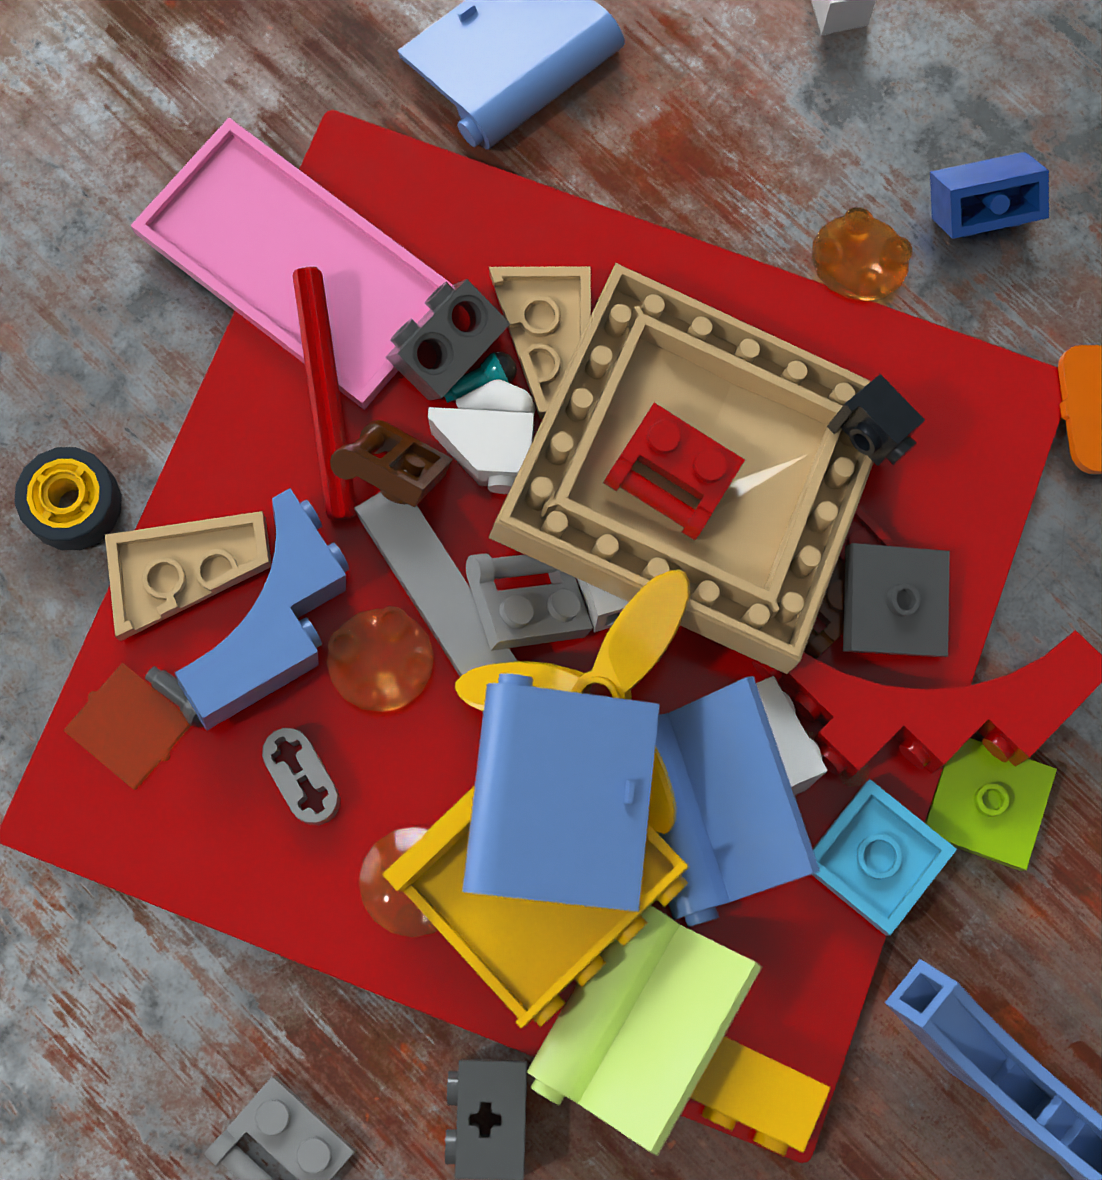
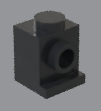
(879, 422)

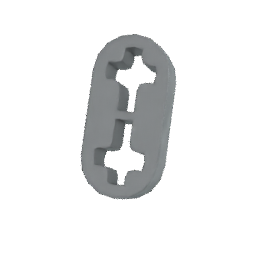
(290, 783)

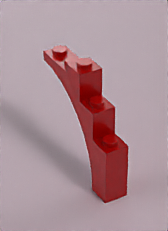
(1010, 711)

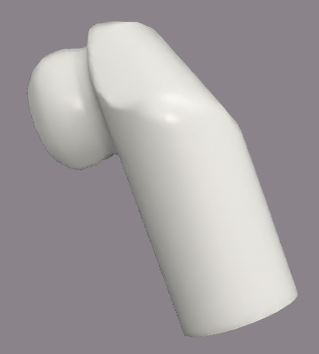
(497, 397)

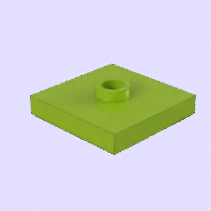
(991, 805)

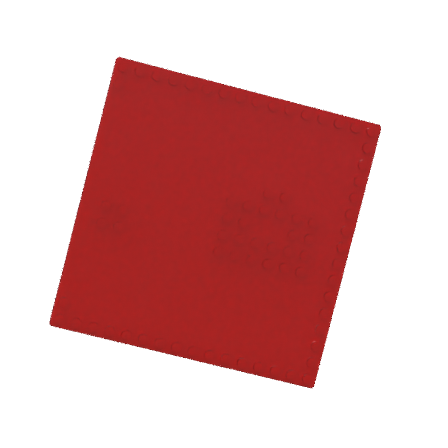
(210, 822)

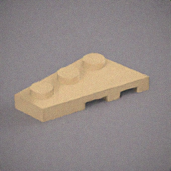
(547, 320)
(179, 565)

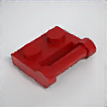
(681, 457)

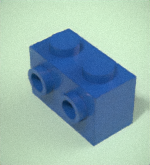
(989, 195)

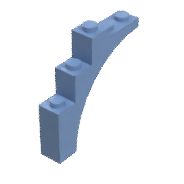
(999, 1069)

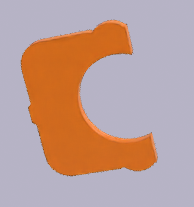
(1082, 404)

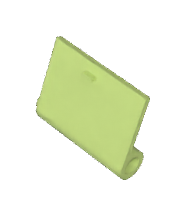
(644, 1028)

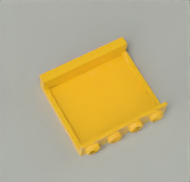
(517, 944)

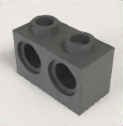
(454, 349)

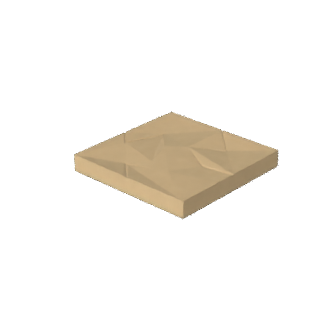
(779, 525)

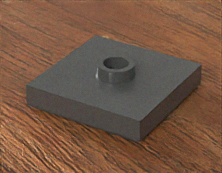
(896, 600)

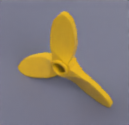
(625, 657)

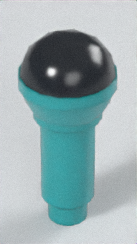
(495, 366)

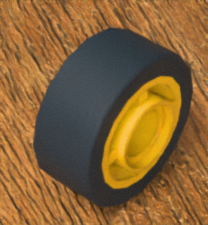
(53, 475)

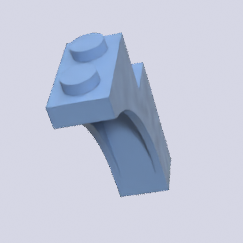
(270, 641)

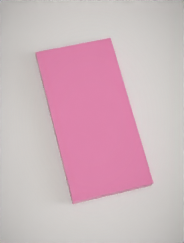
(251, 218)

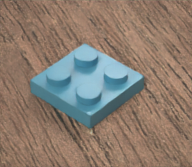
(879, 857)

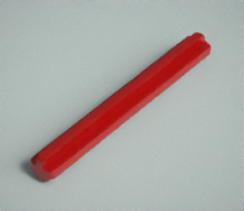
(323, 388)

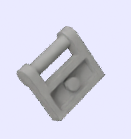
(527, 613)
(287, 1131)

